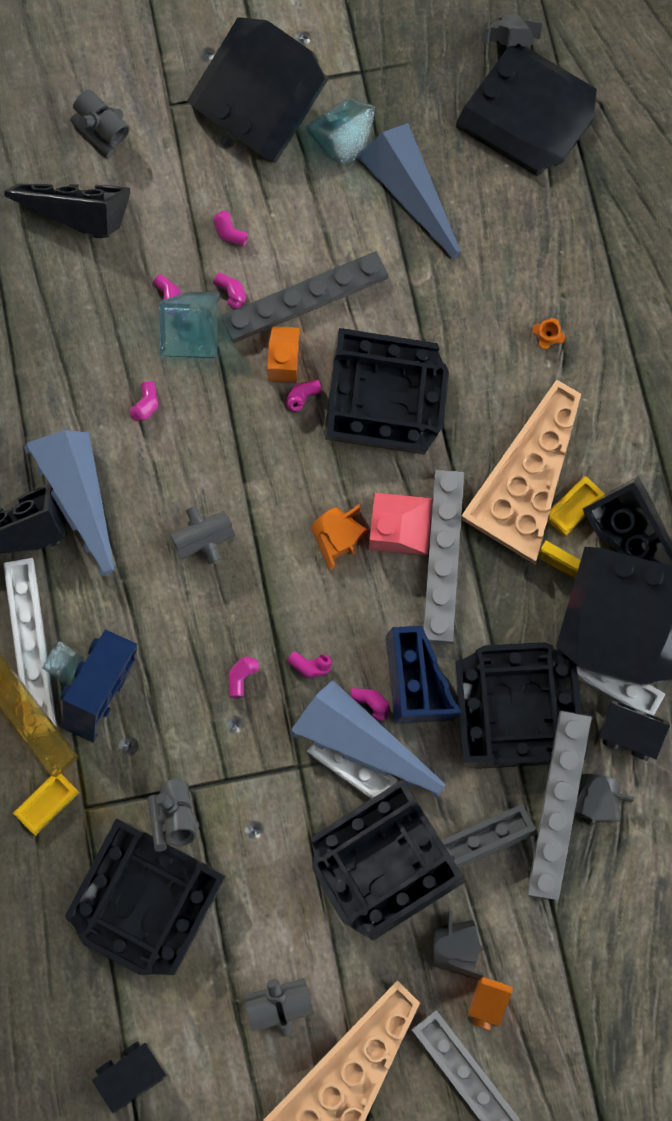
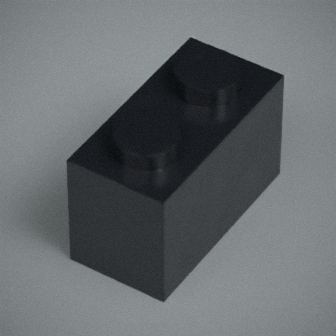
(633, 730)
(129, 1077)

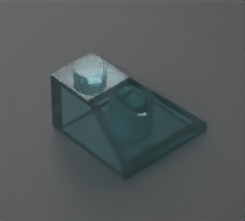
(343, 130)
(190, 325)

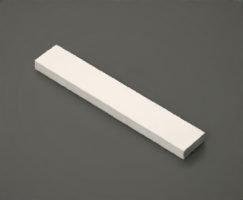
(29, 632)

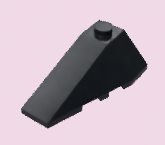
(87, 211)
(32, 522)
(631, 523)

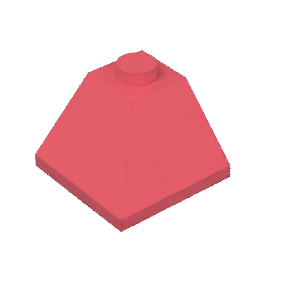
(400, 524)

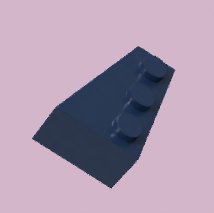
(415, 679)
(96, 684)

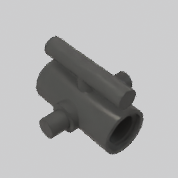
(99, 122)
(202, 534)
(172, 815)
(278, 1005)

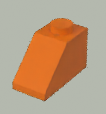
(283, 354)
(489, 1003)

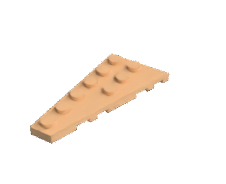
(522, 486)
(355, 1068)

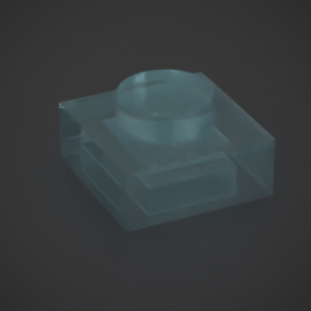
(62, 662)

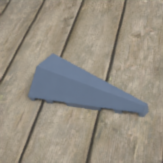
(400, 167)
(70, 469)
(343, 725)

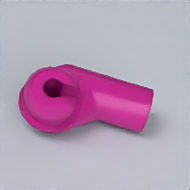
(226, 230)
(166, 286)
(234, 289)
(299, 394)
(147, 404)
(310, 668)
(238, 673)
(374, 700)

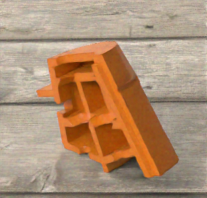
(337, 533)

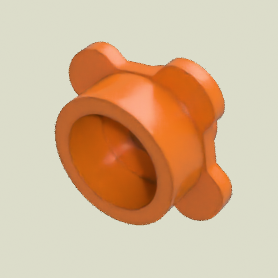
(550, 325)

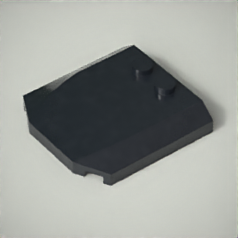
(259, 86)
(529, 110)
(386, 392)
(620, 618)
(513, 703)
(383, 863)
(143, 902)

